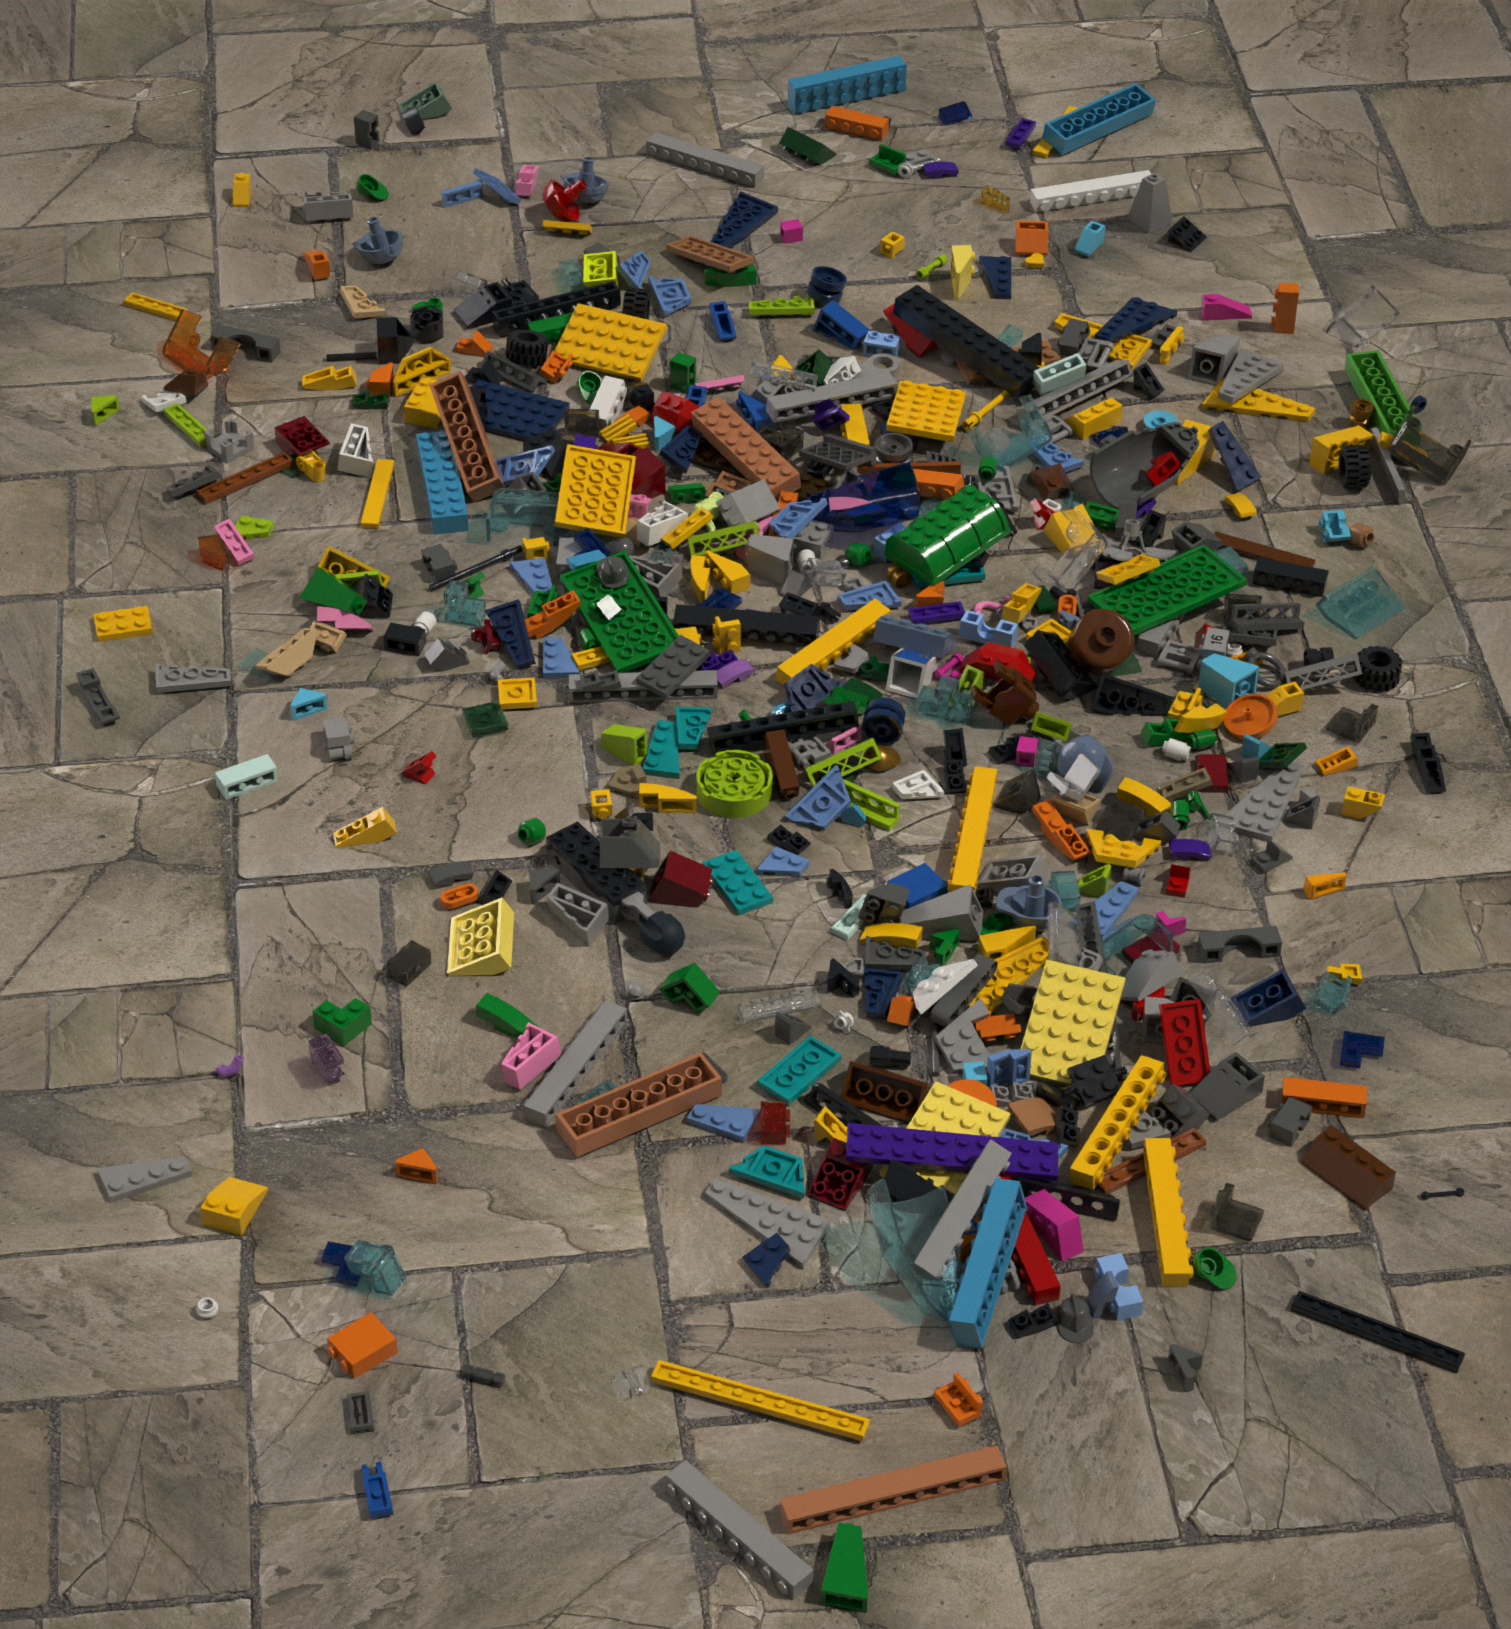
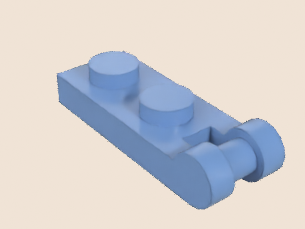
(462, 193)

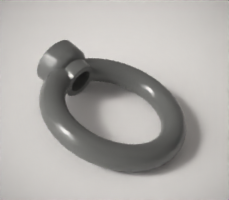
(1253, 656)

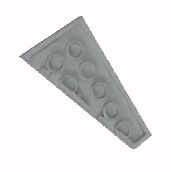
(1264, 807)
(768, 1216)

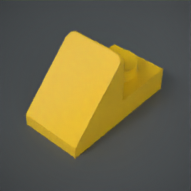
(829, 1126)

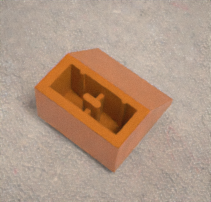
(1031, 238)

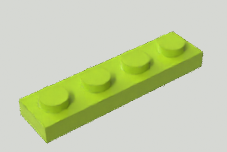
(186, 423)

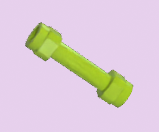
(924, 271)

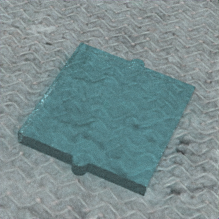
(251, 660)

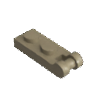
(1182, 785)

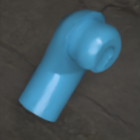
(781, 708)

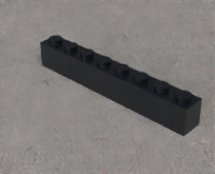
(754, 624)

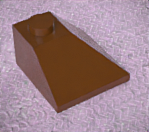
(188, 382)
(1051, 482)

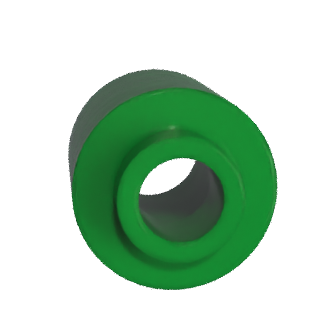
(987, 468)
(587, 639)
(1202, 739)
(1180, 812)

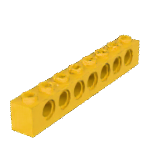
(1117, 1122)

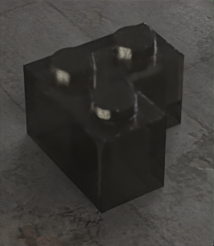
(785, 442)

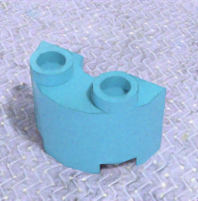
(1334, 526)

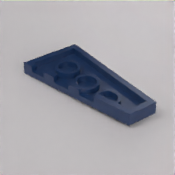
(1237, 463)
(511, 626)

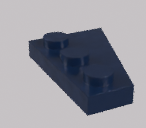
(682, 448)
(880, 988)

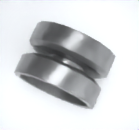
(893, 448)

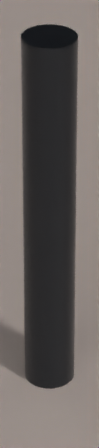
(351, 356)

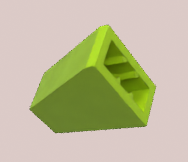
(626, 743)

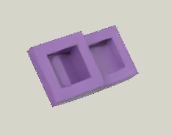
(736, 670)

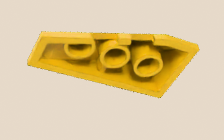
(341, 563)

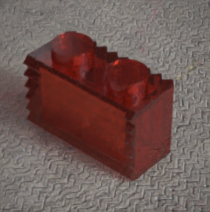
(773, 1122)

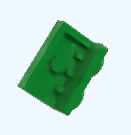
(888, 159)
(1102, 515)
(541, 598)

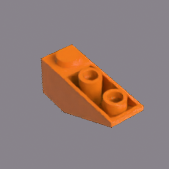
(317, 263)

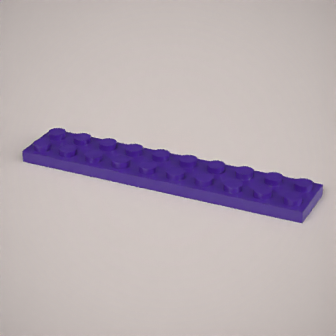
(947, 1150)

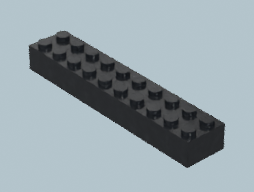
(966, 340)

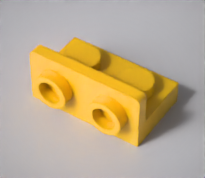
(1185, 702)

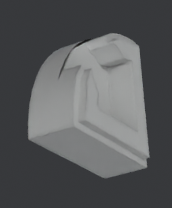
(1029, 623)

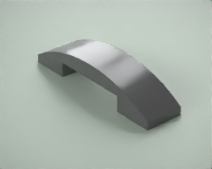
(96, 696)

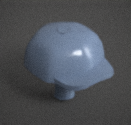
(596, 185)
(379, 244)
(1094, 752)
(1027, 903)

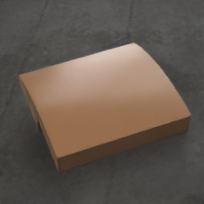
(727, 482)
(1034, 1116)

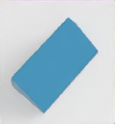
(584, 559)

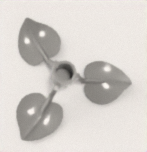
(1116, 548)

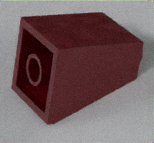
(648, 475)
(680, 882)

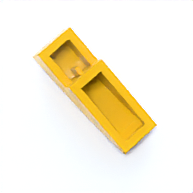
(330, 379)
(699, 577)
(1020, 603)
(1201, 718)
(1142, 796)
(666, 799)
(895, 933)

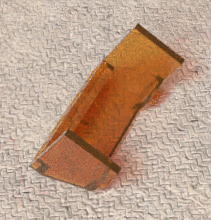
(183, 344)

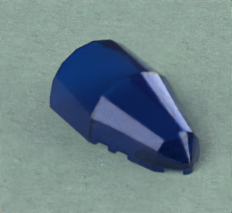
(892, 494)

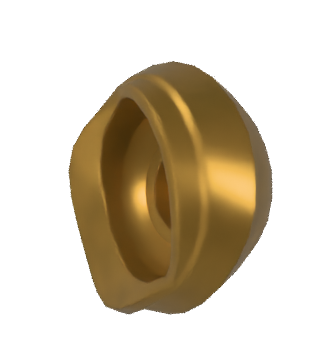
(889, 759)

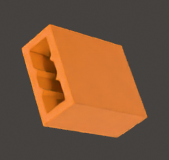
(362, 1345)

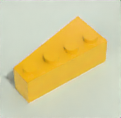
(1327, 447)

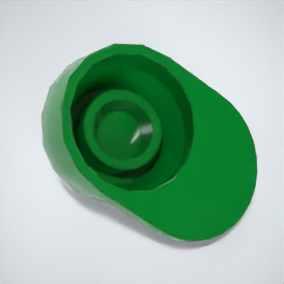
(369, 186)
(588, 385)
(1214, 1267)

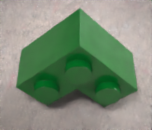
(691, 985)
(344, 1023)

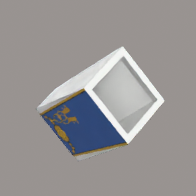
(910, 672)

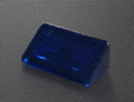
(954, 113)
(1115, 431)

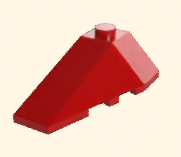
(914, 340)

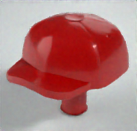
(561, 200)

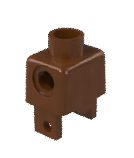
(1010, 697)

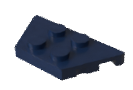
(809, 688)

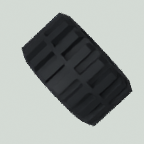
(636, 303)
(526, 347)
(1354, 466)
(1379, 668)

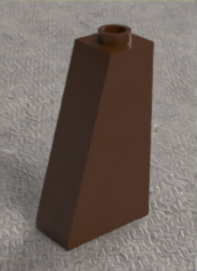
(780, 760)

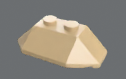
(290, 655)

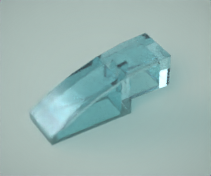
(572, 273)

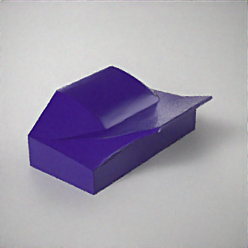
(828, 415)

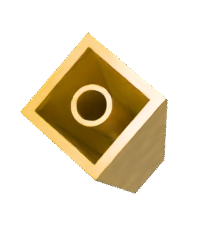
(1203, 454)

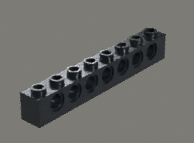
(516, 317)
(795, 723)

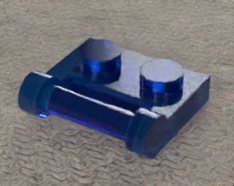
(724, 599)

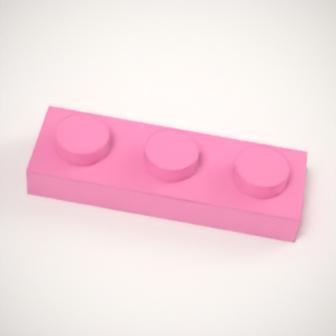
(720, 383)
(234, 541)

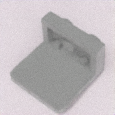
(1077, 780)

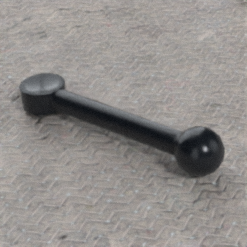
(1459, 1192)

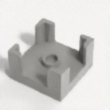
(230, 444)

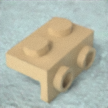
(328, 637)

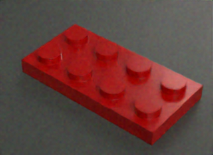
(1184, 1041)

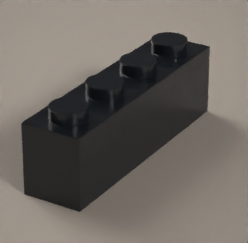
(1290, 577)

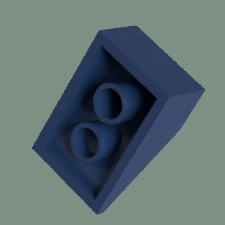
(1269, 1000)

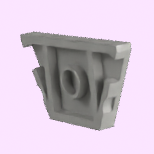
(1002, 486)

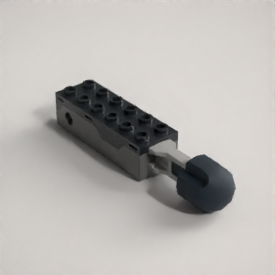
(578, 859)

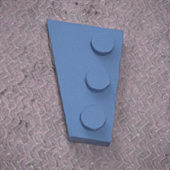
(634, 269)
(533, 573)
(860, 597)
(557, 659)
(724, 1120)

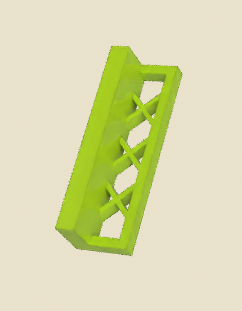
(723, 535)
(853, 751)
(875, 814)

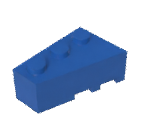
(841, 325)

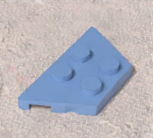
(670, 294)
(524, 463)
(795, 517)
(822, 802)

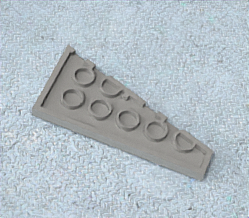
(1247, 374)

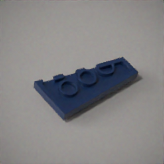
(998, 275)

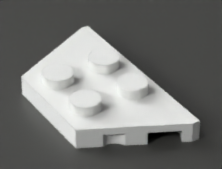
(940, 983)

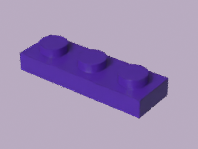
(1020, 133)
(936, 613)

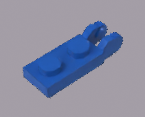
(377, 1492)

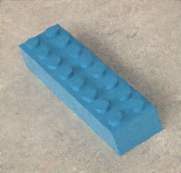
(847, 85)
(1098, 118)
(442, 483)
(987, 1263)

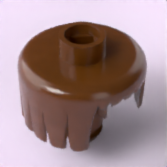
(1101, 641)

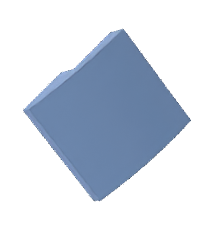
(1009, 1067)

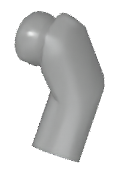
(495, 672)

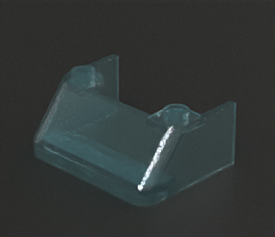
(1034, 436)
(523, 508)
(1132, 929)

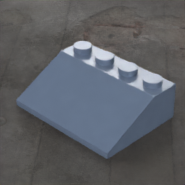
(913, 637)

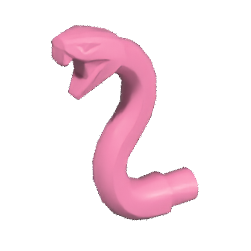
(989, 604)

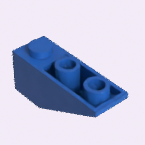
(754, 412)

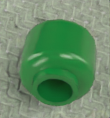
(858, 554)
(531, 831)

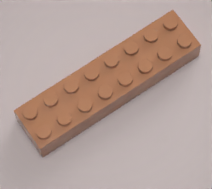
(467, 436)
(744, 447)
(638, 1104)

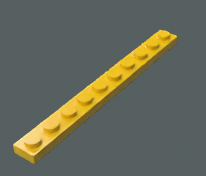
(760, 1400)

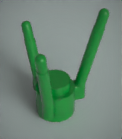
(1195, 803)

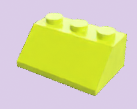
(600, 268)

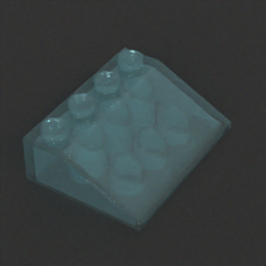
(1360, 603)

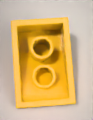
(232, 1205)

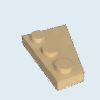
(359, 304)

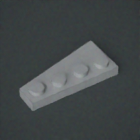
(190, 678)

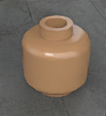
(1361, 535)

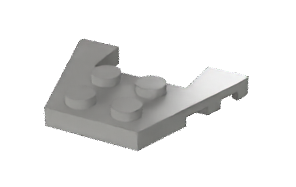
(960, 1040)

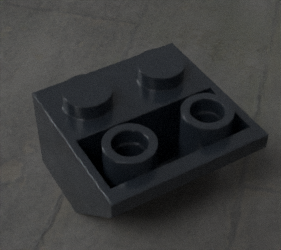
(377, 596)

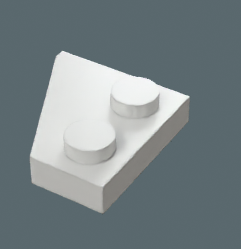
(163, 400)
(917, 786)

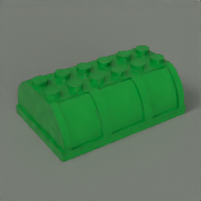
(948, 535)

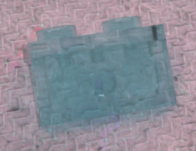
(1332, 993)

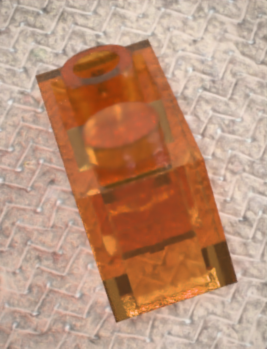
(212, 551)

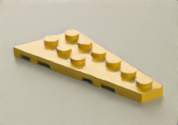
(1129, 348)
(1261, 402)

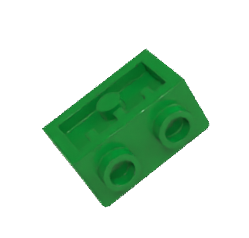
(686, 493)
(843, 695)

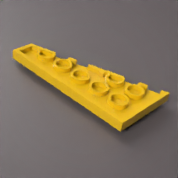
(1013, 968)

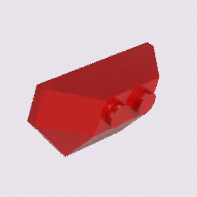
(673, 410)
(986, 655)

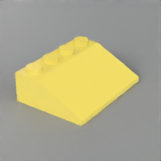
(481, 940)

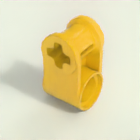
(312, 466)

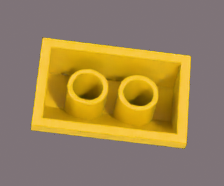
(421, 406)
(1096, 418)

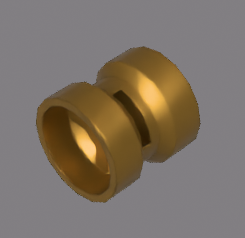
(898, 576)

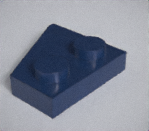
(767, 1258)

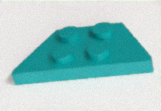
(772, 1169)

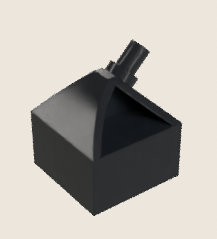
(393, 340)

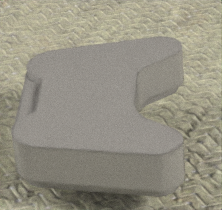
(853, 661)
(1090, 959)

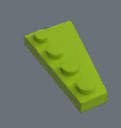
(783, 307)

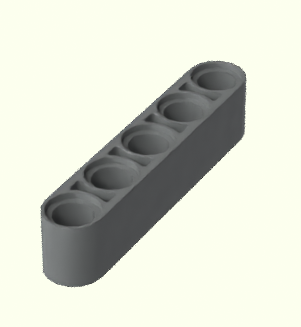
(964, 992)

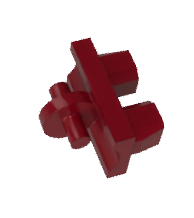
(487, 637)

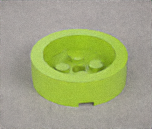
(739, 797)

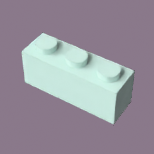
(1059, 374)
(246, 776)

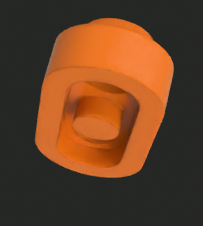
(1067, 603)
(459, 896)

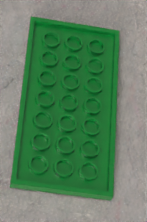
(1170, 589)
(638, 631)

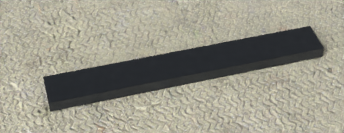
(1378, 1331)

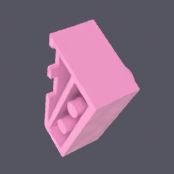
(530, 1056)

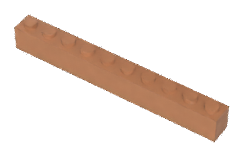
(892, 1489)

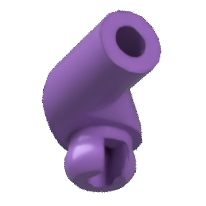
(232, 1069)

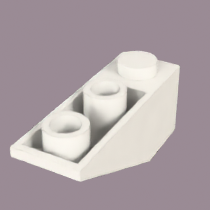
(842, 370)

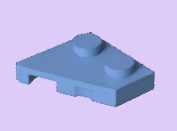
(783, 864)

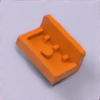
(555, 367)
(997, 1026)
(959, 1400)

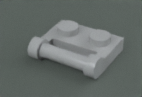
(919, 158)
(1091, 349)
(1056, 424)
(1179, 652)

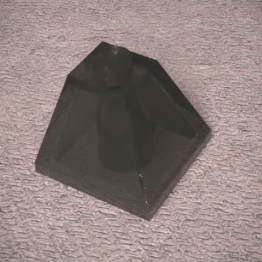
(1019, 794)

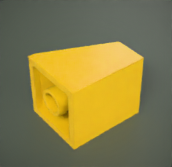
(1056, 528)

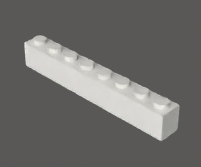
(1086, 191)

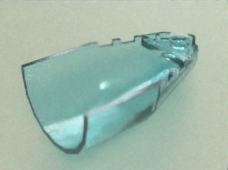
(901, 1235)

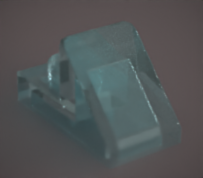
(920, 972)

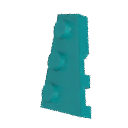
(691, 725)

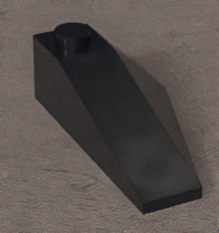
(1123, 697)
(906, 1184)

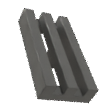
(361, 1426)

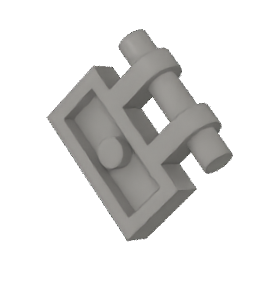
(812, 748)

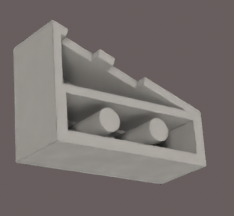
(327, 206)
(578, 912)

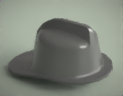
(612, 572)
(1075, 1320)

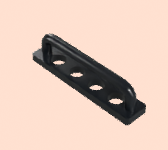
(820, 1093)
(1109, 1202)

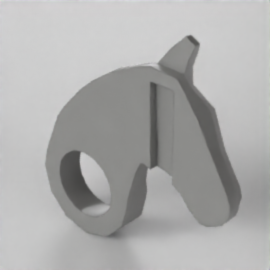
(868, 366)

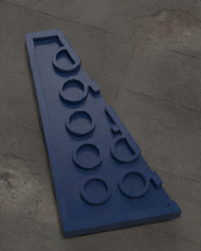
(743, 219)
(1133, 316)

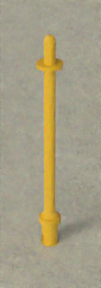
(976, 417)

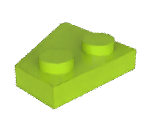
(254, 527)

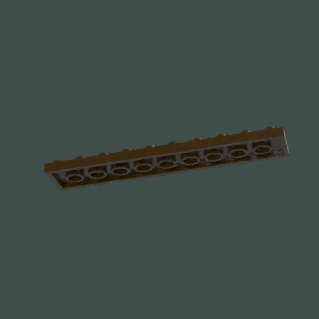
(709, 457)

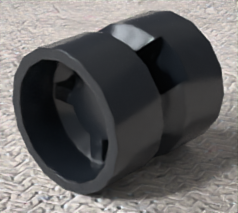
(1313, 656)

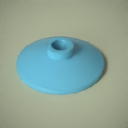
(1158, 417)

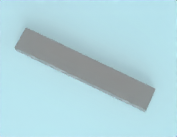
(1389, 468)

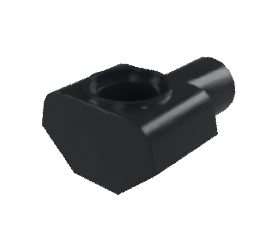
(885, 1056)

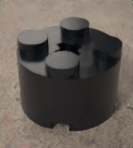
(428, 322)

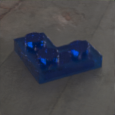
(589, 543)
(1357, 1044)
(334, 1255)

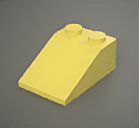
(961, 268)

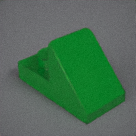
(474, 587)
(944, 945)

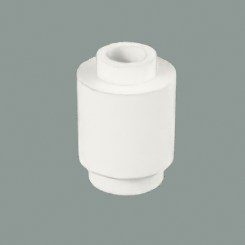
(803, 557)
(426, 621)
(1176, 750)

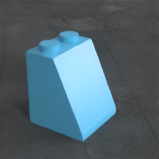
(1227, 678)

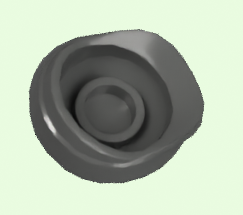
(619, 545)

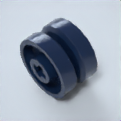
(826, 284)
(883, 721)

